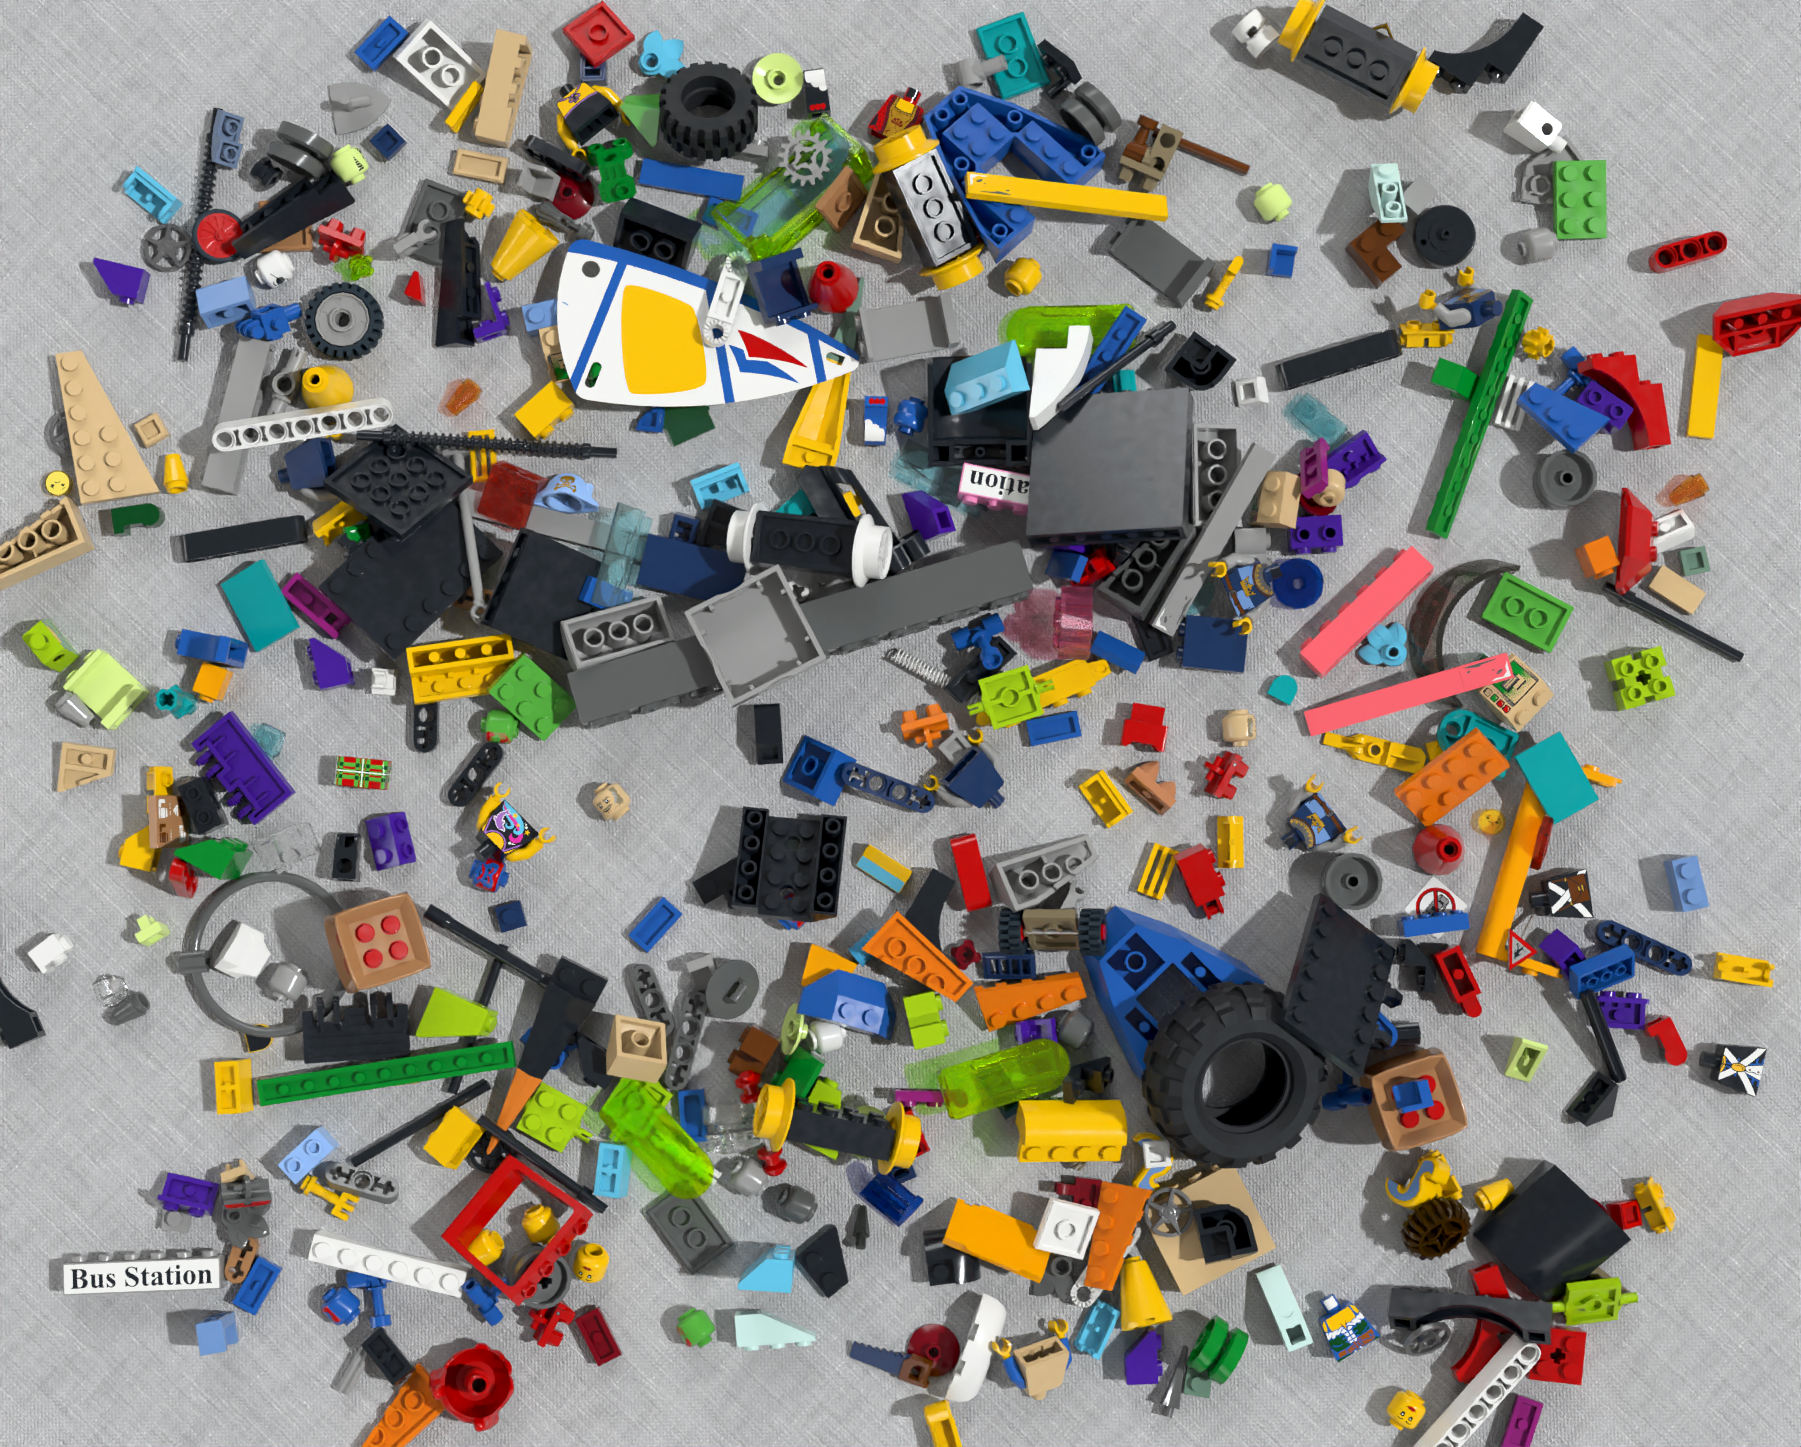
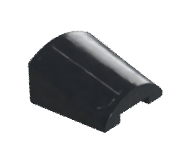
(984, 437)
(1550, 1233)

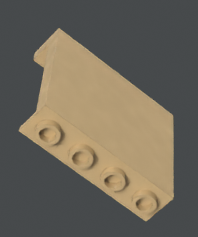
(1184, 1251)

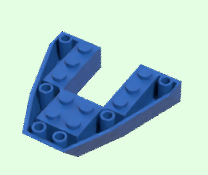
(980, 132)
(1134, 957)

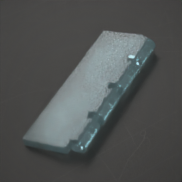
(914, 463)
(620, 551)

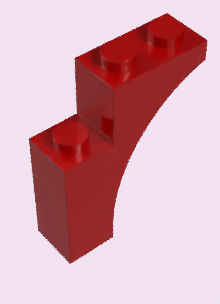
(1621, 378)
(1485, 1342)

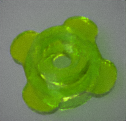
(361, 266)

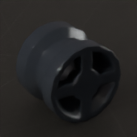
(266, 173)

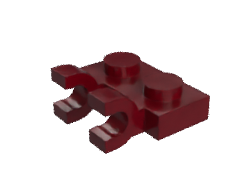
(1084, 1190)

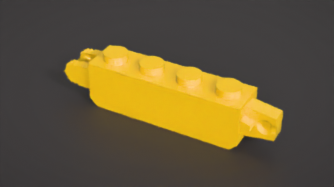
(1069, 679)

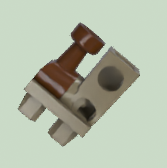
(1148, 159)

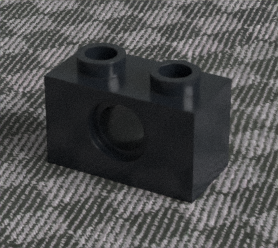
(203, 805)

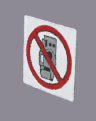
(1434, 898)

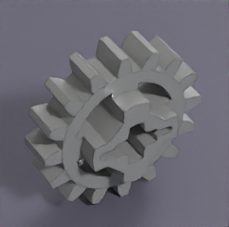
(797, 148)

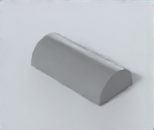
(1213, 464)
(616, 632)

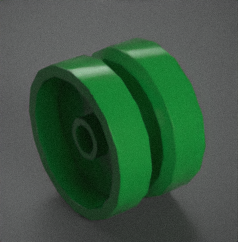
(1218, 1349)

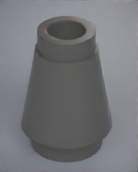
(131, 1007)

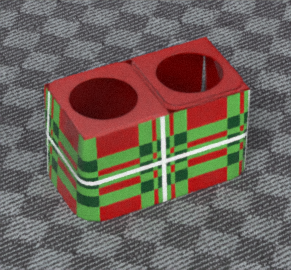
(362, 772)

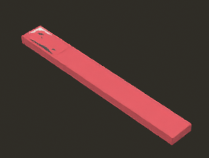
(1409, 694)

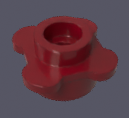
(973, 956)

